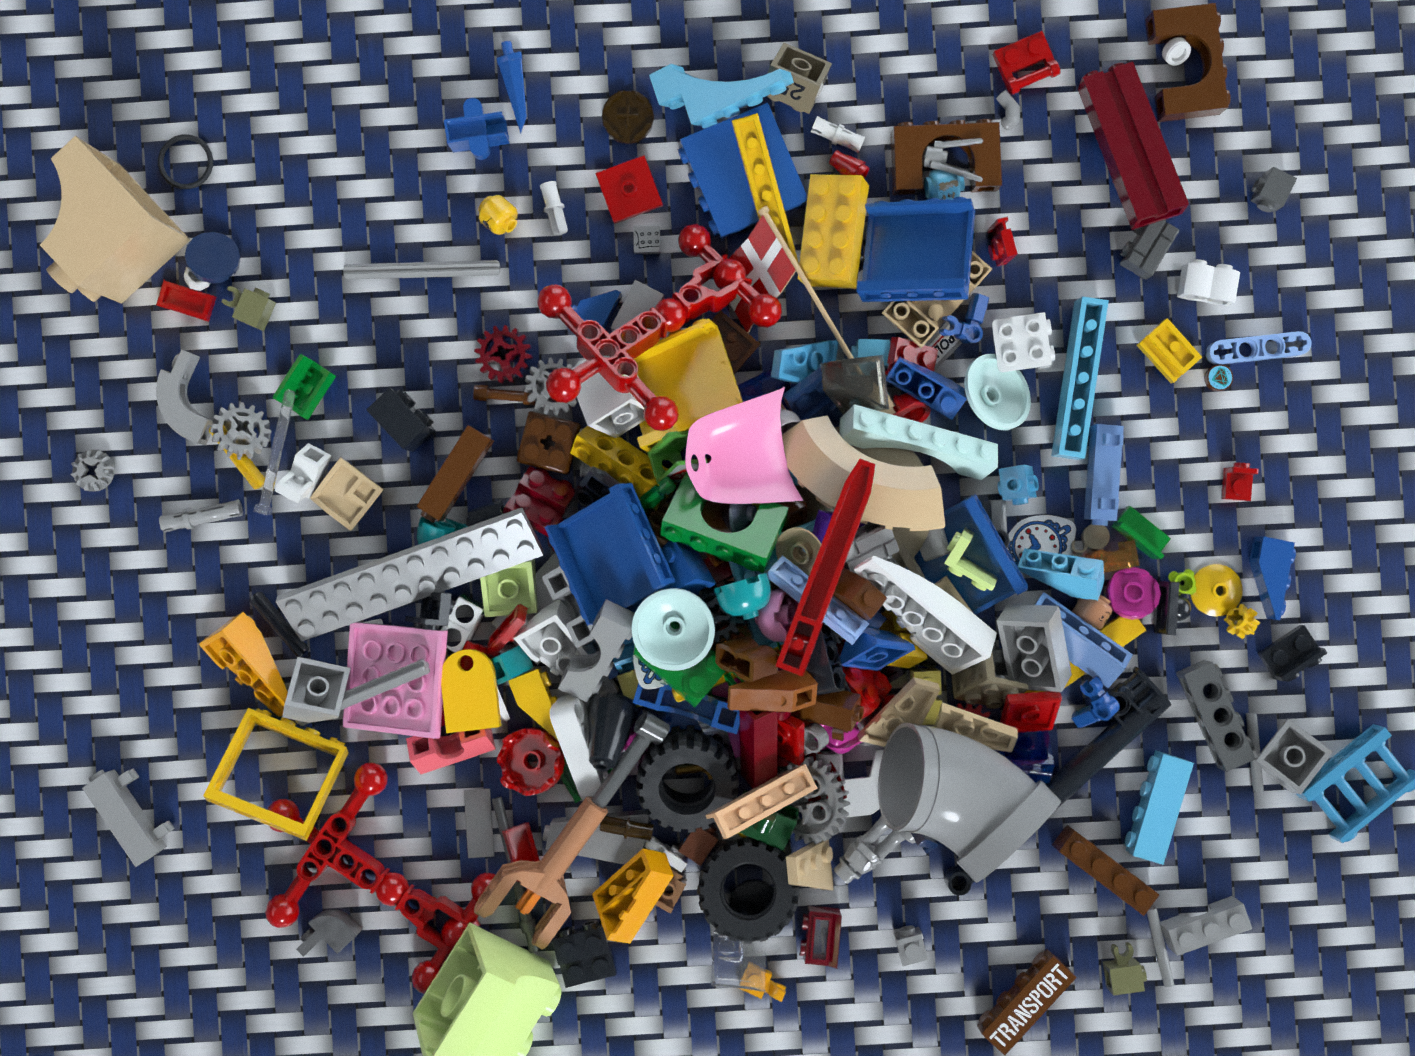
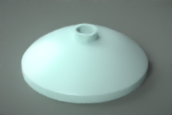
(996, 396)
(667, 646)

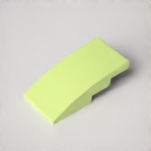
(508, 588)

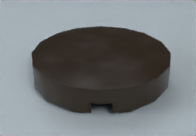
(627, 116)

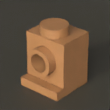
(668, 901)

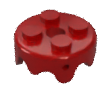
(515, 766)

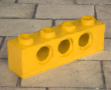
(617, 459)

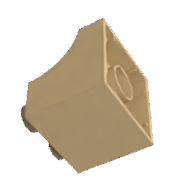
(107, 227)

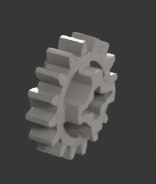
(541, 375)
(243, 441)

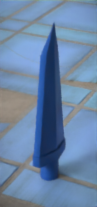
(512, 74)

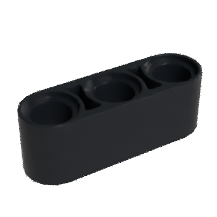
(826, 663)

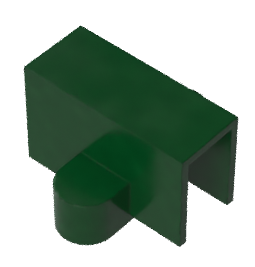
(775, 828)

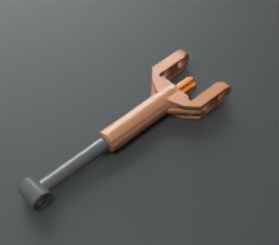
(546, 876)

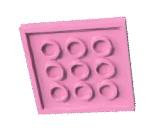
(406, 709)

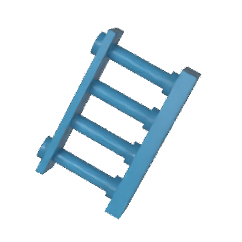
(1354, 757)

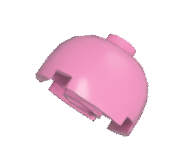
(777, 615)

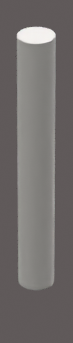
(1256, 769)
(1160, 947)

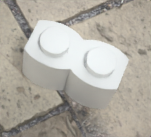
(1208, 283)

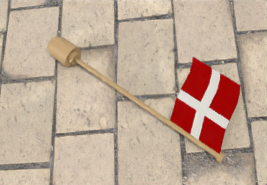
(771, 268)

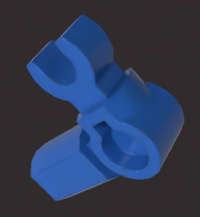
(968, 331)
(1101, 707)

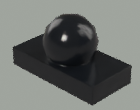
(1170, 608)

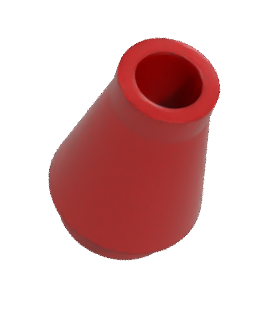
(848, 165)

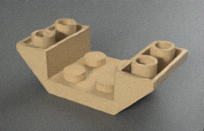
(923, 318)

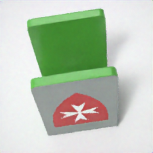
(669, 449)

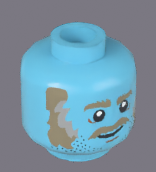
(943, 185)

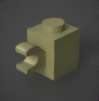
(251, 307)
(1124, 972)

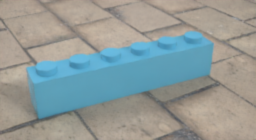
(1079, 378)

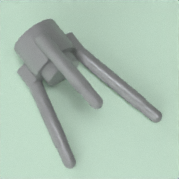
(936, 158)

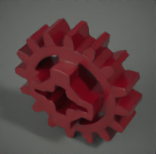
(499, 343)

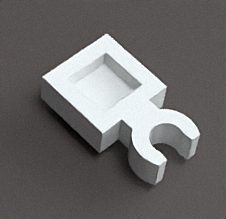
(674, 857)

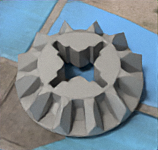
(104, 470)

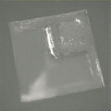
(738, 963)

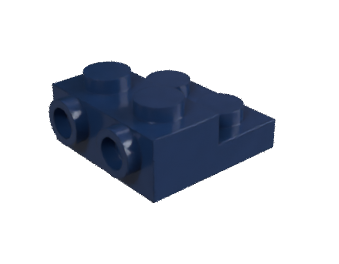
(809, 399)

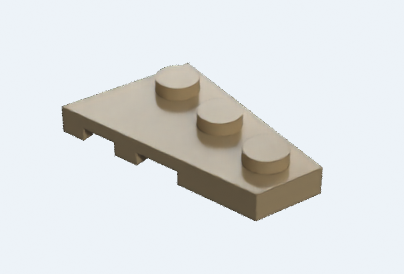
(908, 706)
(981, 729)

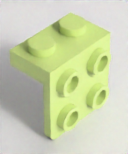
(961, 566)

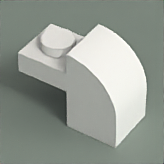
(305, 475)

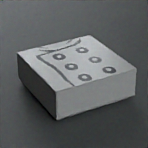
(646, 239)

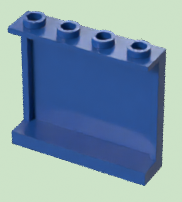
(721, 175)
(918, 250)
(984, 550)
(610, 553)

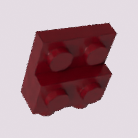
(541, 498)

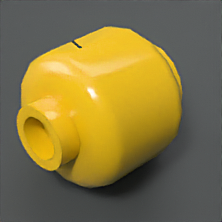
(498, 214)

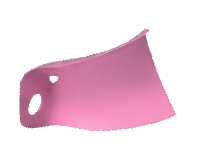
(745, 454)

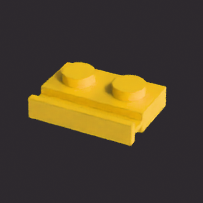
(1169, 350)

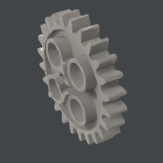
(814, 824)

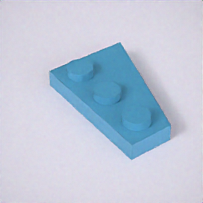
(798, 362)

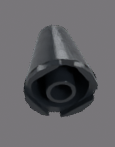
(609, 728)

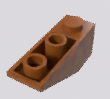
(775, 692)

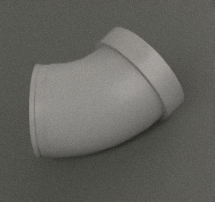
(960, 796)

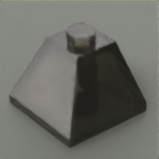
(856, 382)

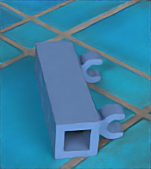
(1103, 473)

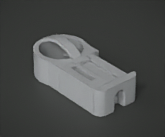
(818, 732)

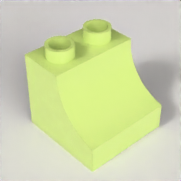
(485, 999)

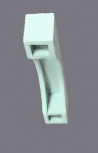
(876, 429)

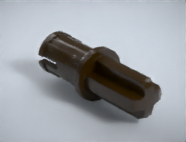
(626, 828)

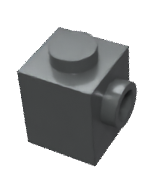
(1272, 189)

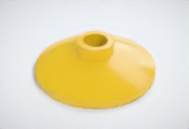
(1207, 581)

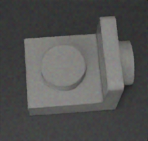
(910, 945)

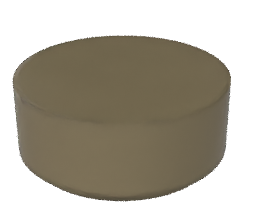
(1096, 536)

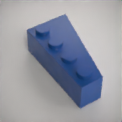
(687, 569)

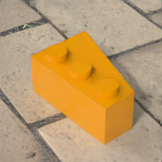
(631, 894)

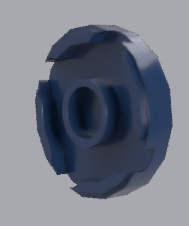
(212, 257)

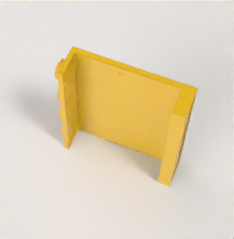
(692, 372)

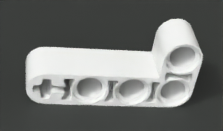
(571, 728)

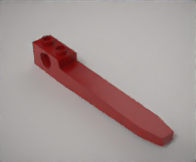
(827, 569)

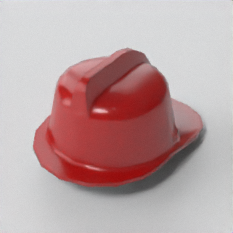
(910, 408)

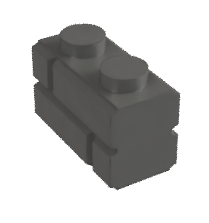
(1148, 248)

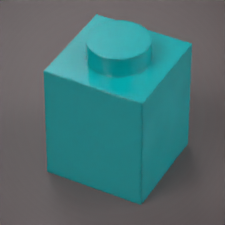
(511, 664)

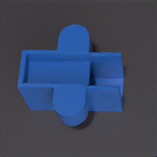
(476, 130)

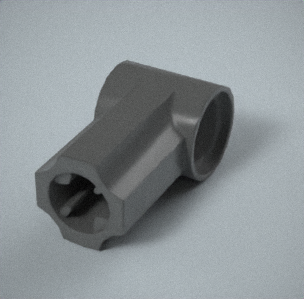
(997, 513)

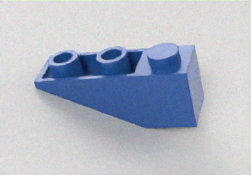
(927, 387)
(1270, 566)

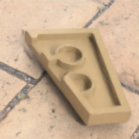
(811, 866)

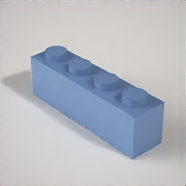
(1089, 647)

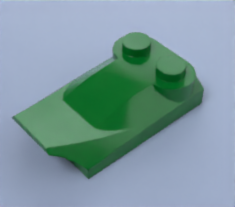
(691, 682)

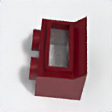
(821, 936)

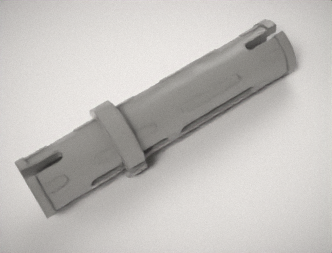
(190, 518)

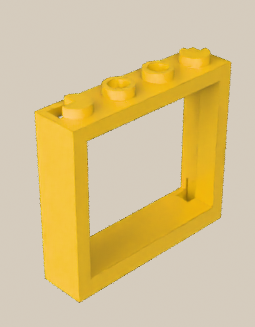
(287, 728)

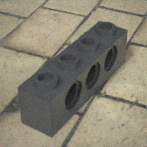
(1240, 748)

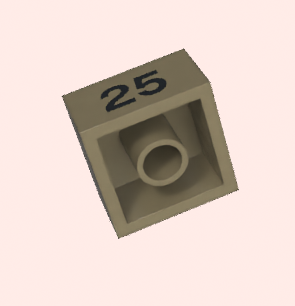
(808, 77)

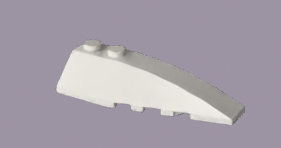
(931, 615)

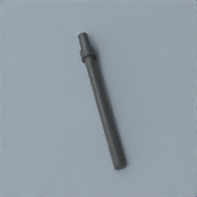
(528, 923)

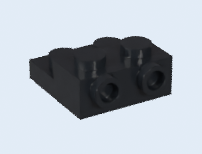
(584, 954)

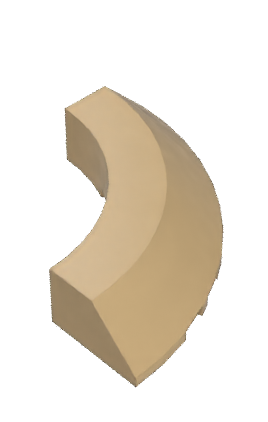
(898, 495)

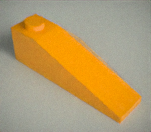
(245, 653)

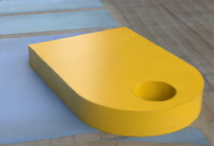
(470, 695)

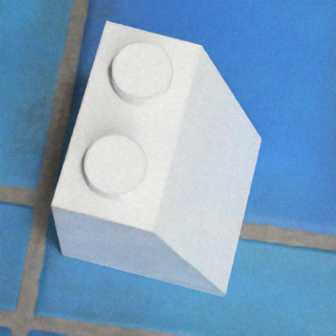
(606, 408)

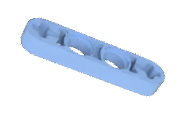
(1258, 348)

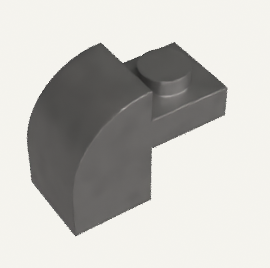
(334, 927)

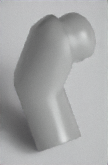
(1012, 112)

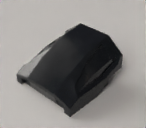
(594, 486)

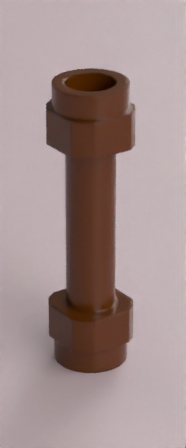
(483, 393)

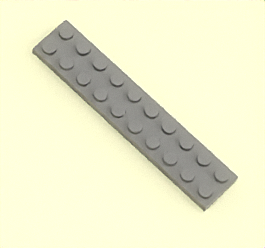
(411, 574)

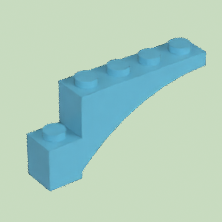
(712, 100)

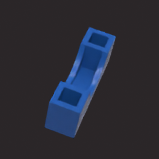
(710, 710)

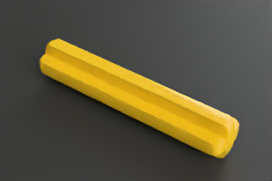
(246, 467)

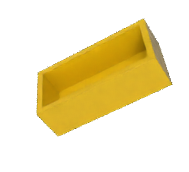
(833, 230)

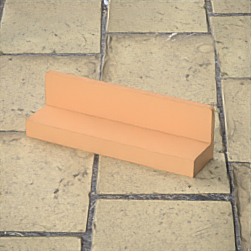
(763, 800)

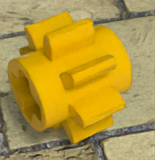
(1241, 621)

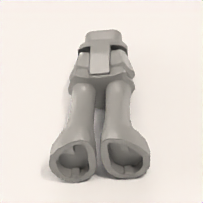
(864, 855)

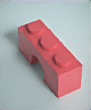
(432, 754)

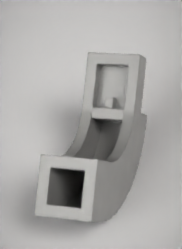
(174, 401)

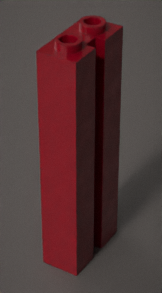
(1132, 145)

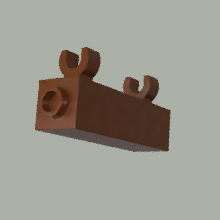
(454, 474)
(835, 710)

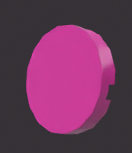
(1133, 593)

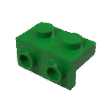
(308, 382)

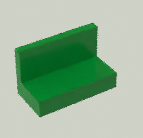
(1146, 535)

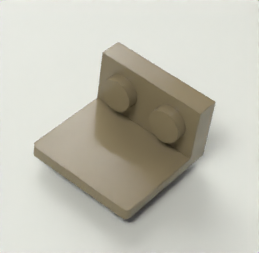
(980, 686)

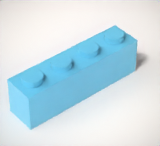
(1158, 807)

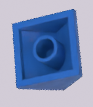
(874, 650)

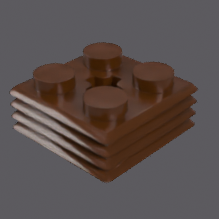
(532, 450)

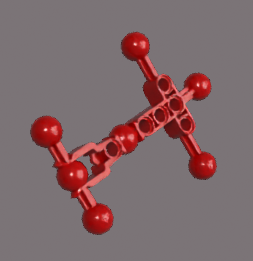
(665, 317)
(390, 888)

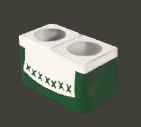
(464, 627)

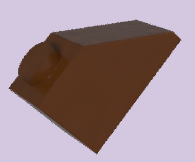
(859, 594)

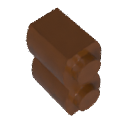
(746, 658)

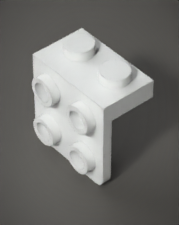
(1023, 342)

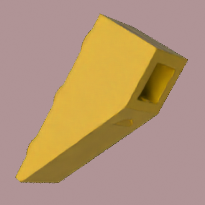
(534, 696)

